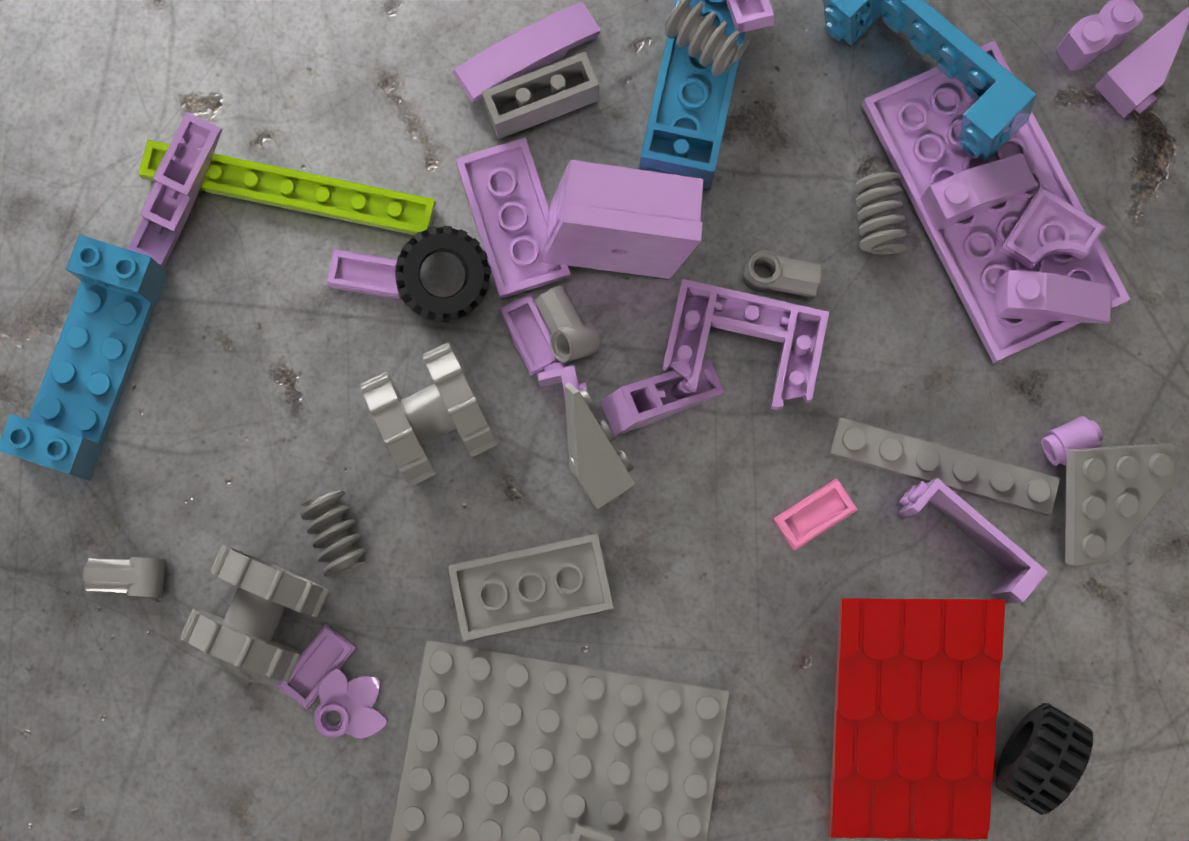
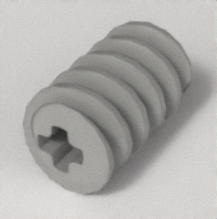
(704, 37)
(878, 213)
(332, 533)

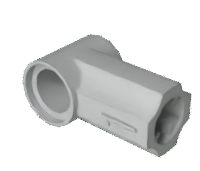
(786, 275)
(570, 336)
(135, 576)

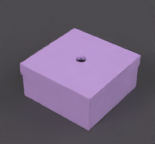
(623, 220)

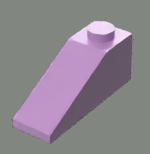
(1140, 74)
(977, 190)
(1051, 298)
(658, 398)

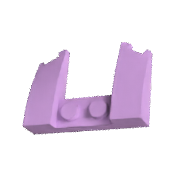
(794, 325)

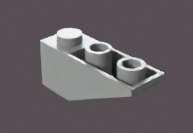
(591, 455)

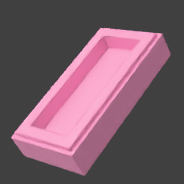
(815, 514)

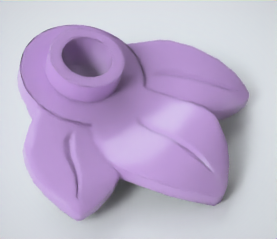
(353, 702)

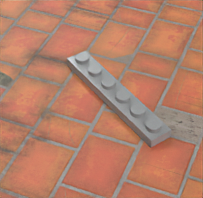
(955, 468)

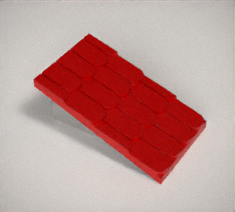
(915, 717)

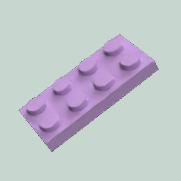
(510, 216)

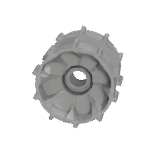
(427, 415)
(254, 614)

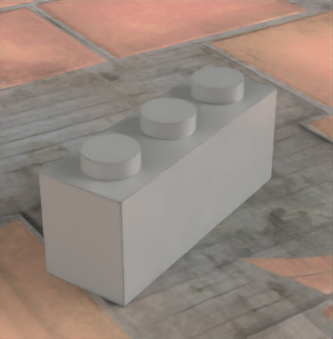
(541, 95)

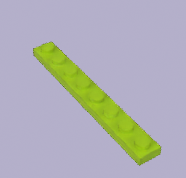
(306, 192)

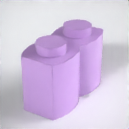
(1099, 33)

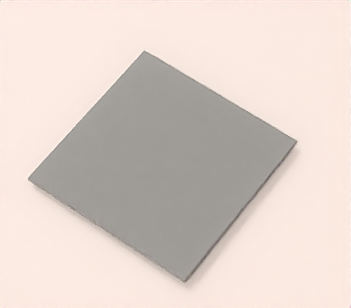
(543, 744)

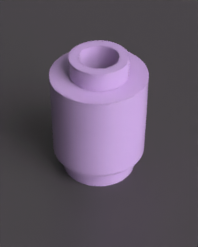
(1073, 435)

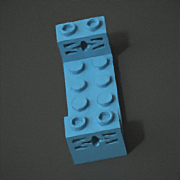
(1001, 99)
(689, 108)
(89, 359)

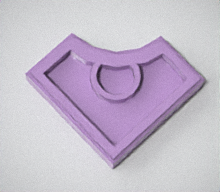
(1050, 228)

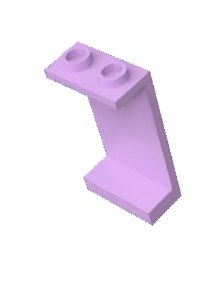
(1023, 570)

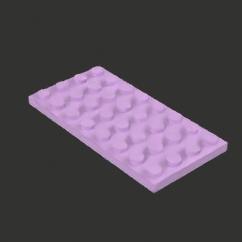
(921, 134)

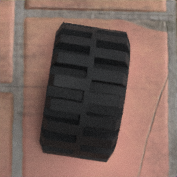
(466, 250)
(1044, 758)

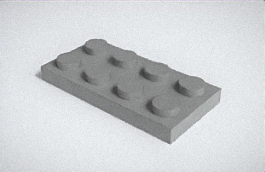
(530, 587)

